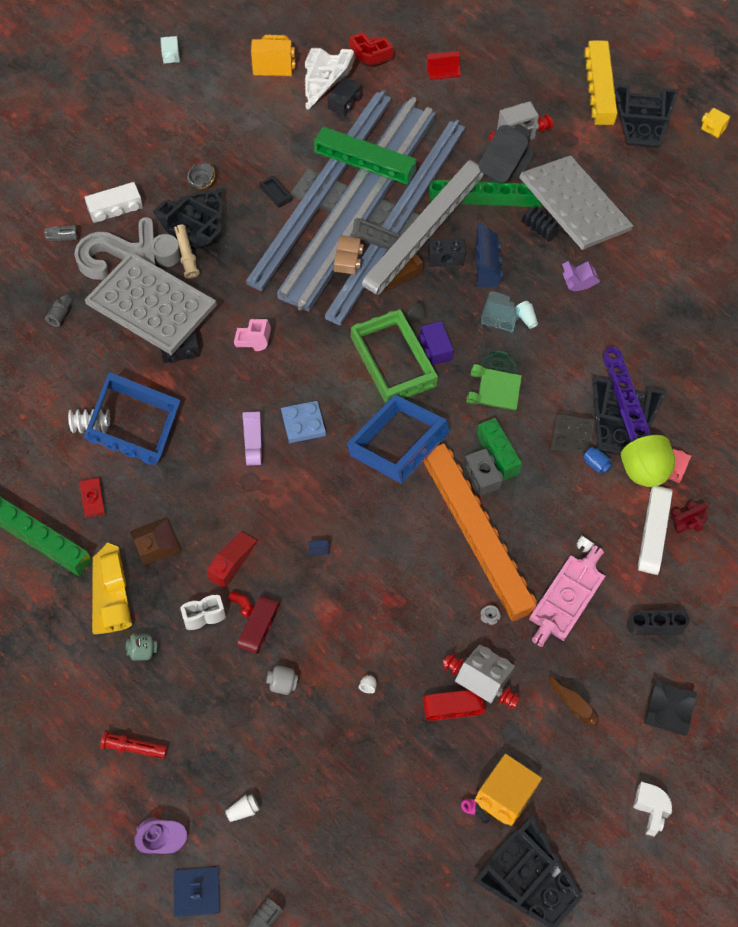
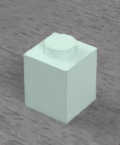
(170, 49)

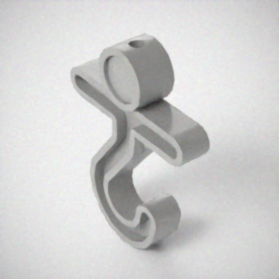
(157, 250)

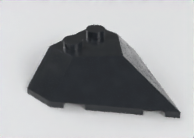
(199, 214)

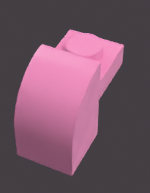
(254, 336)

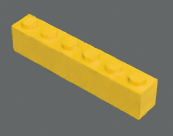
(601, 83)

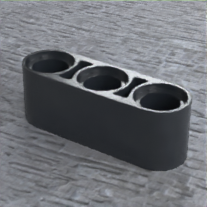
(666, 617)

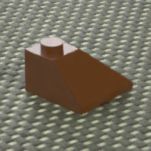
(155, 541)

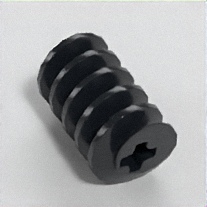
(540, 223)

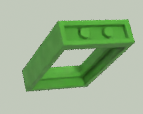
(407, 388)

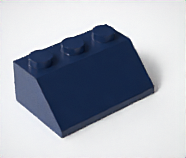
(487, 257)

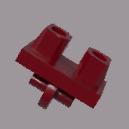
(692, 518)

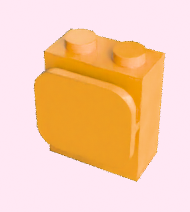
(272, 56)
(507, 790)

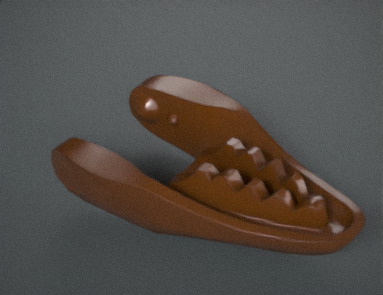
(574, 702)

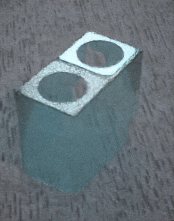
(500, 312)

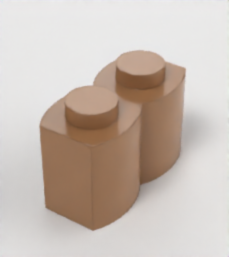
(347, 254)

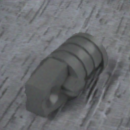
(61, 233)
(58, 311)
(266, 915)

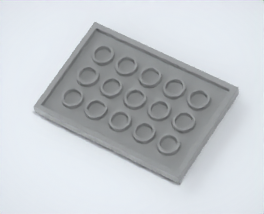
(576, 202)
(151, 302)

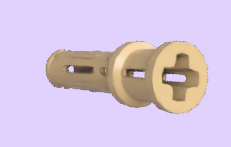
(187, 259)

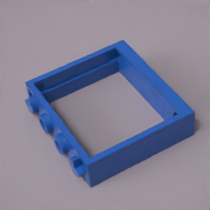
(142, 394)
(415, 456)

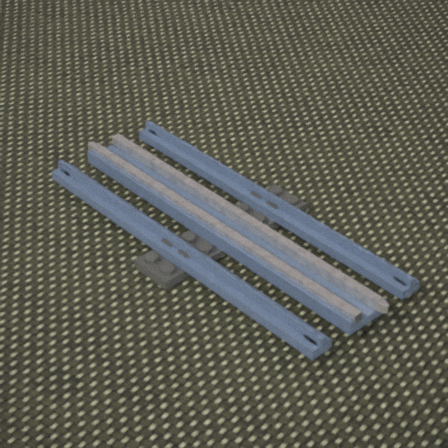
(358, 200)

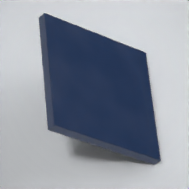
(196, 892)

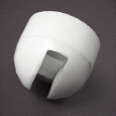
(583, 541)
(368, 684)

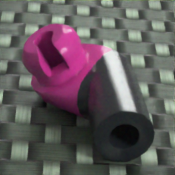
(472, 807)

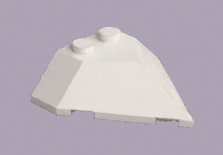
(325, 72)

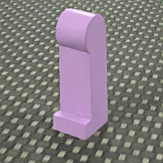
(252, 438)

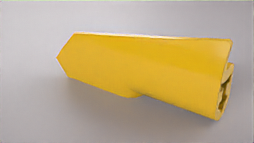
(110, 602)

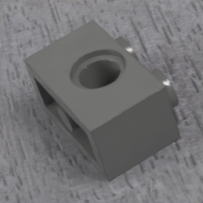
(483, 482)

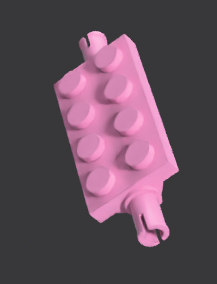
(567, 597)

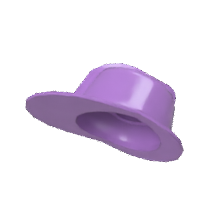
(160, 836)

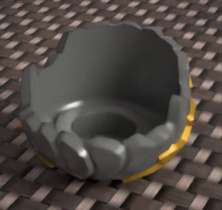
(201, 175)

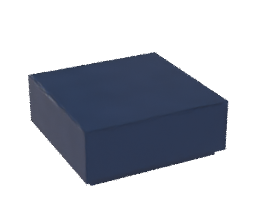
(318, 547)

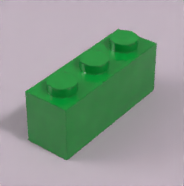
(497, 444)

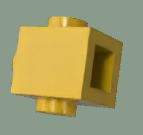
(715, 122)

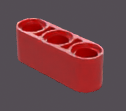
(453, 705)

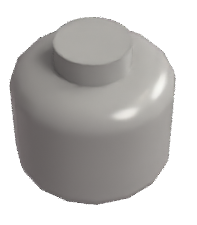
(282, 680)

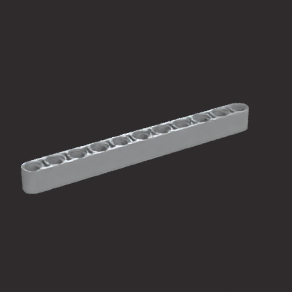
(422, 228)

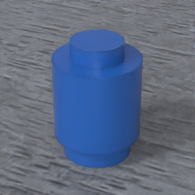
(597, 460)

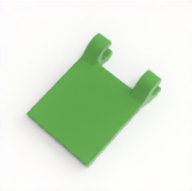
(496, 388)

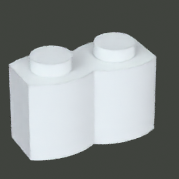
(198, 613)

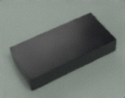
(275, 191)

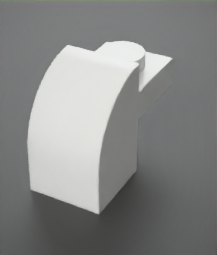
(654, 801)

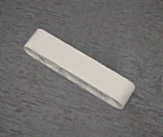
(655, 530)

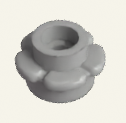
(490, 610)

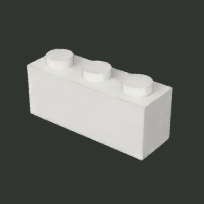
(113, 202)

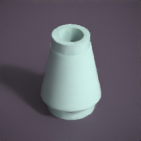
(527, 314)

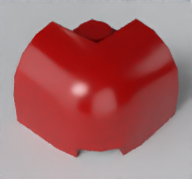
(371, 51)

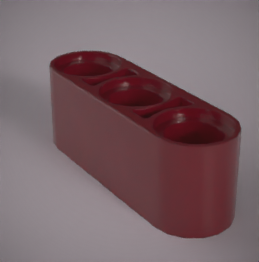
(258, 624)

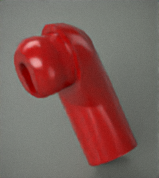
(243, 600)

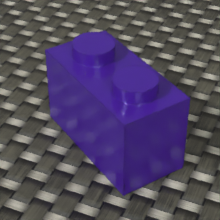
(436, 343)

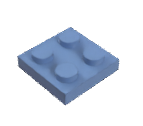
(303, 422)

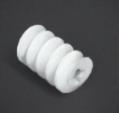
(80, 422)

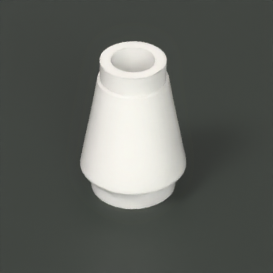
(242, 808)

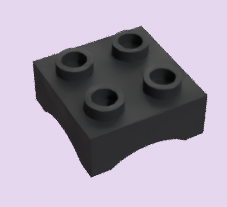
(670, 708)

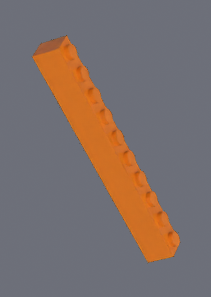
(480, 534)

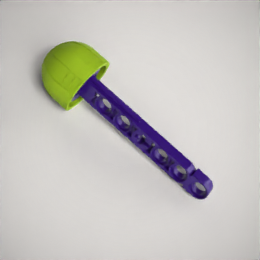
(648, 456)

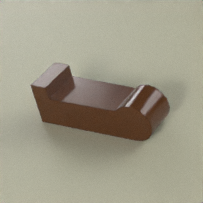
(409, 271)

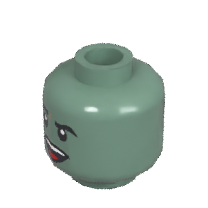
(140, 646)

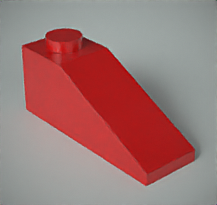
(230, 559)

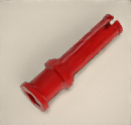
(124, 743)

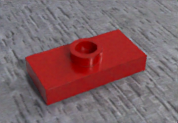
(92, 498)

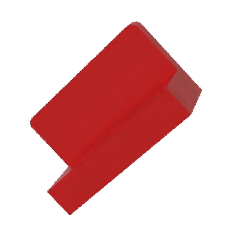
(443, 65)

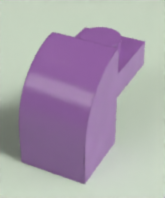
(580, 277)

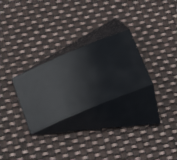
(644, 115)
(610, 426)
(530, 876)

